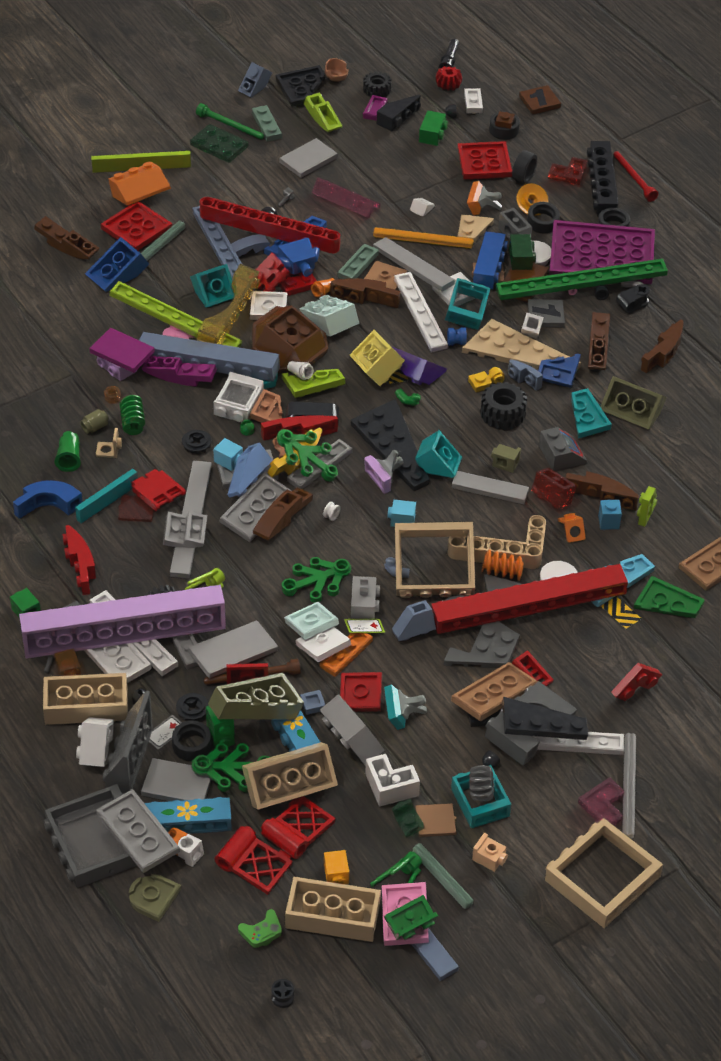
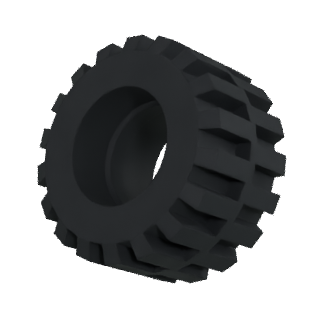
(503, 405)

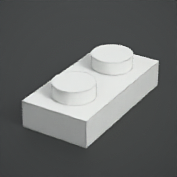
(473, 101)

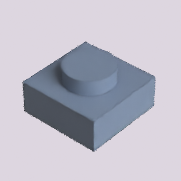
(312, 701)

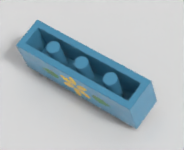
(295, 732)
(194, 815)

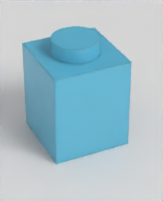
(227, 453)
(402, 512)

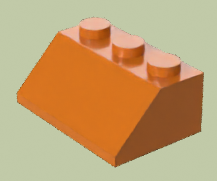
(138, 183)

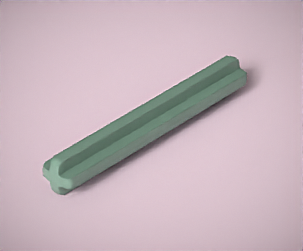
(163, 240)
(443, 876)

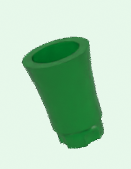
(68, 452)

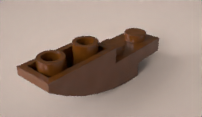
(64, 241)
(359, 290)
(598, 341)
(665, 349)
(604, 488)
(281, 511)

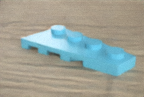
(634, 570)

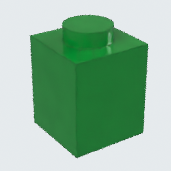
(24, 602)

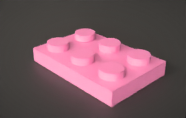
(396, 896)

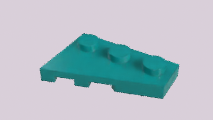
(588, 414)

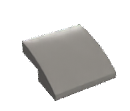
(185, 530)

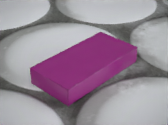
(373, 106)

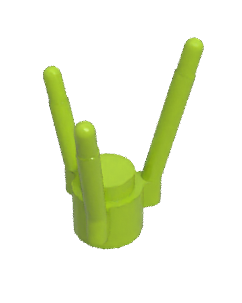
(211, 578)

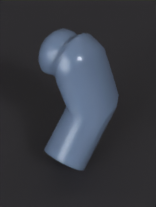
(390, 566)

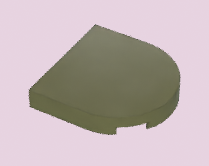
(153, 895)

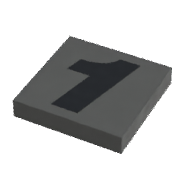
(549, 309)

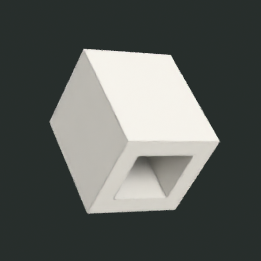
(532, 325)

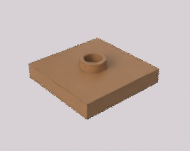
(384, 273)

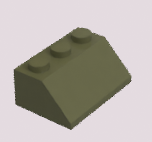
(632, 403)

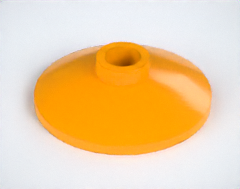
(533, 192)

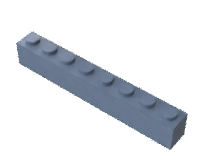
(226, 358)

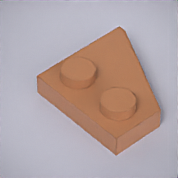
(267, 407)

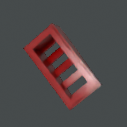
(532, 663)

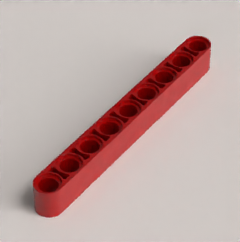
(268, 224)

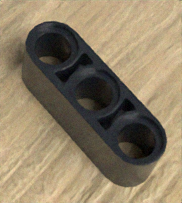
(311, 408)

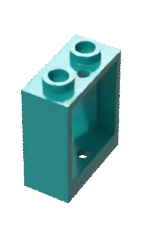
(463, 316)
(486, 813)

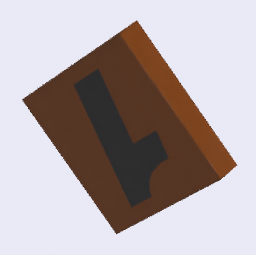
(540, 99)

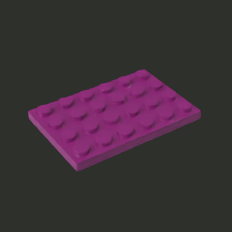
(592, 246)

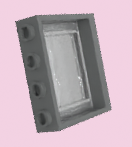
(85, 840)

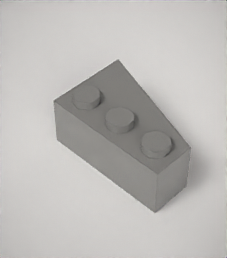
(351, 729)

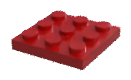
(484, 160)
(136, 225)

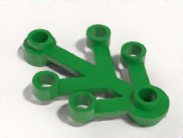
(288, 440)
(338, 569)
(228, 766)

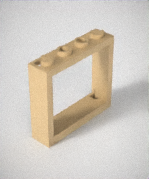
(441, 529)
(580, 898)

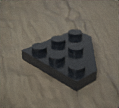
(300, 83)

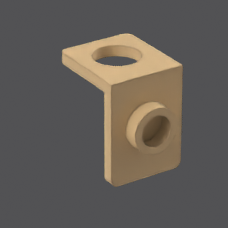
(115, 446)

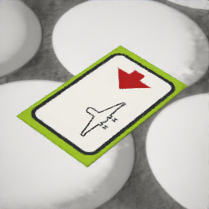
(364, 626)

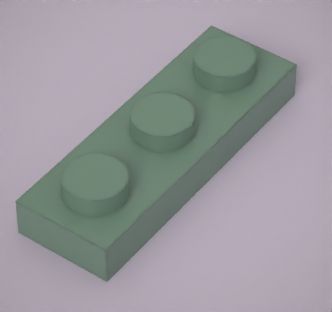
(266, 123)
(358, 262)

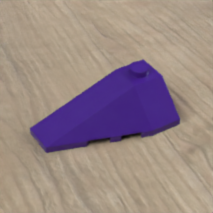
(419, 369)

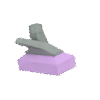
(382, 470)

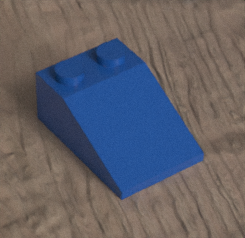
(117, 264)

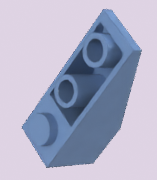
(248, 467)

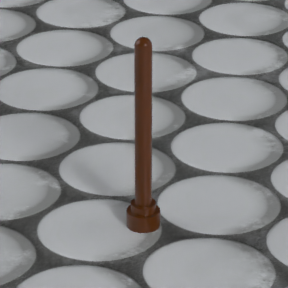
(291, 667)

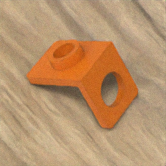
(569, 521)

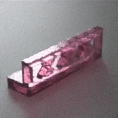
(344, 197)

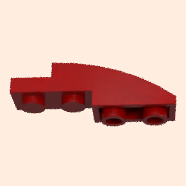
(80, 557)

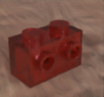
(553, 488)

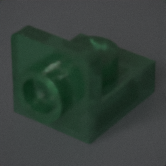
(407, 818)

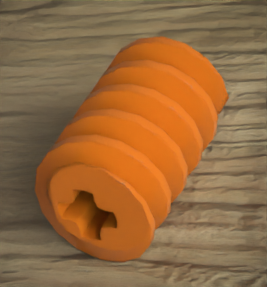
(502, 564)

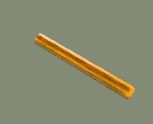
(423, 237)

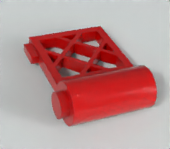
(289, 836)
(237, 852)

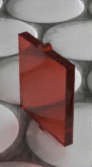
(134, 509)

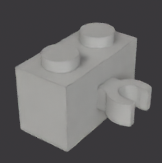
(363, 598)

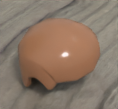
(336, 70)

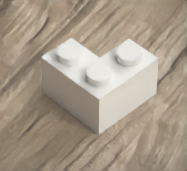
(95, 740)
(390, 784)

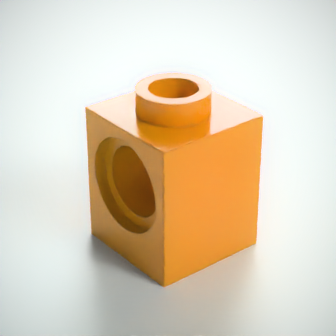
(336, 867)

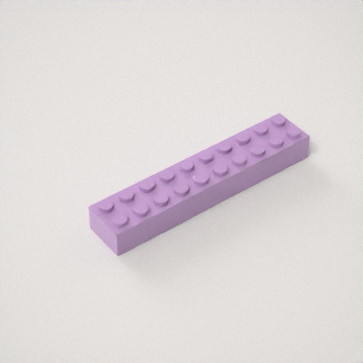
(123, 621)

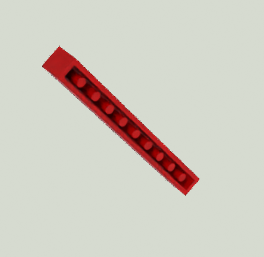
(529, 598)

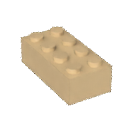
(85, 696)
(289, 775)
(332, 909)

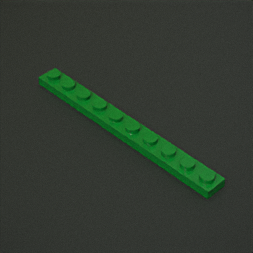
(581, 279)

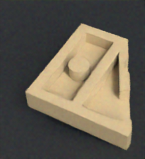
(473, 226)

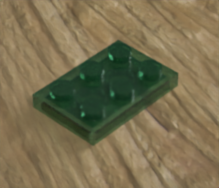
(219, 143)

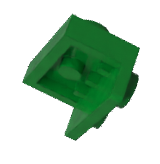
(411, 917)

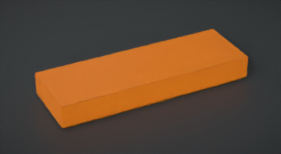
(339, 660)

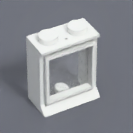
(238, 397)

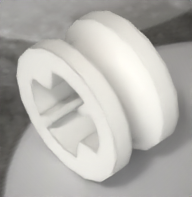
(331, 511)

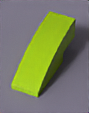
(322, 112)

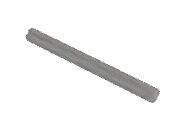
(629, 785)

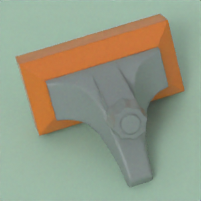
(480, 197)

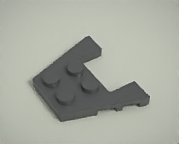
(491, 649)

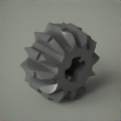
(481, 783)

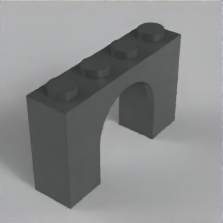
(524, 747)

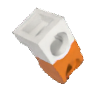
(190, 847)

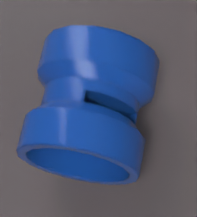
(456, 336)

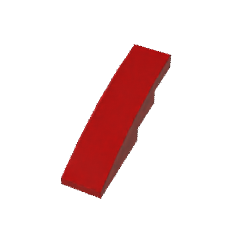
(299, 425)

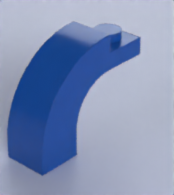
(47, 493)

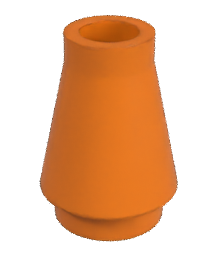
(321, 287)

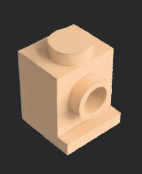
(489, 853)

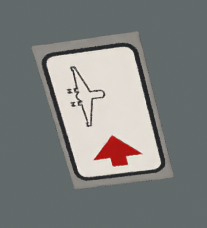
(163, 732)

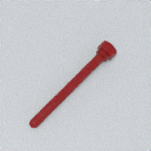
(650, 193)

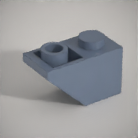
(254, 80)
(414, 621)

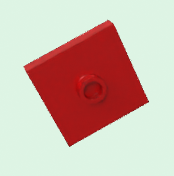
(362, 690)

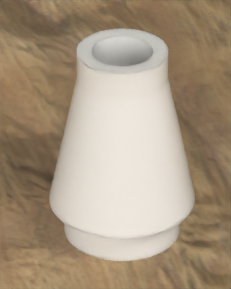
(301, 369)

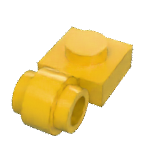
(482, 380)

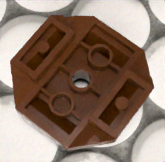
(289, 335)

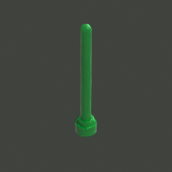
(203, 111)

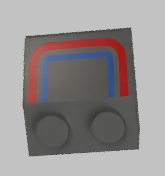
(560, 449)

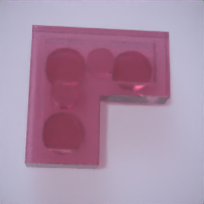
(600, 799)

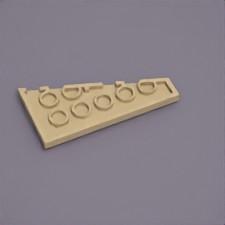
(507, 344)

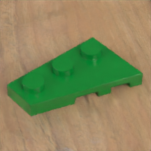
(668, 599)

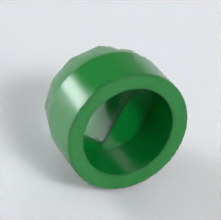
(247, 427)

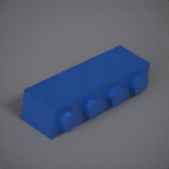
(490, 259)

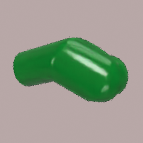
(412, 400)

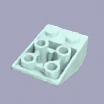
(331, 314)

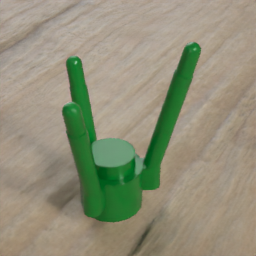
(408, 865)

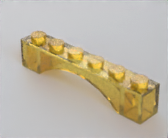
(215, 327)

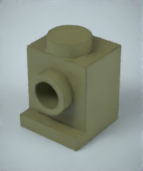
(506, 457)

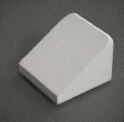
(421, 206)

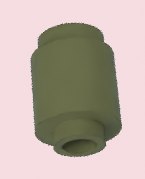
(94, 421)

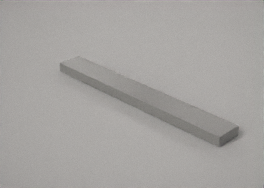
(194, 502)

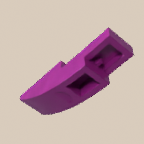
(174, 371)

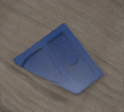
(560, 370)

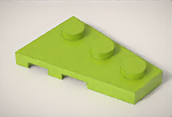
(319, 381)

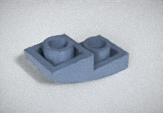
(255, 242)
(523, 372)

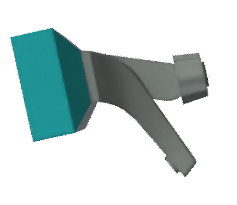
(400, 706)

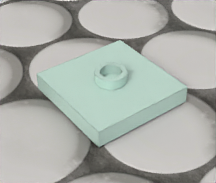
(311, 620)

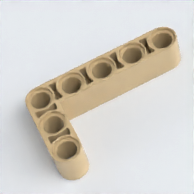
(530, 550)

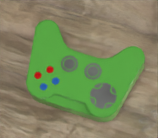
(262, 932)

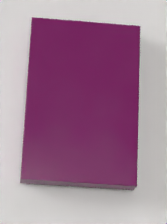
(122, 350)

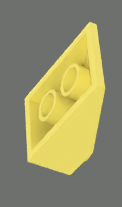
(377, 358)

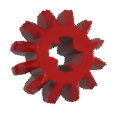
(448, 78)

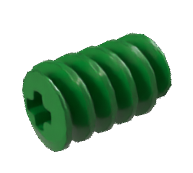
(132, 414)

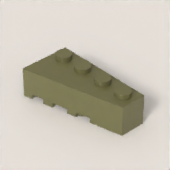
(257, 699)

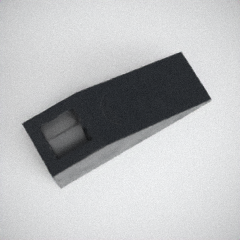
(396, 112)

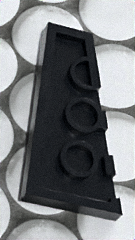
(534, 720)

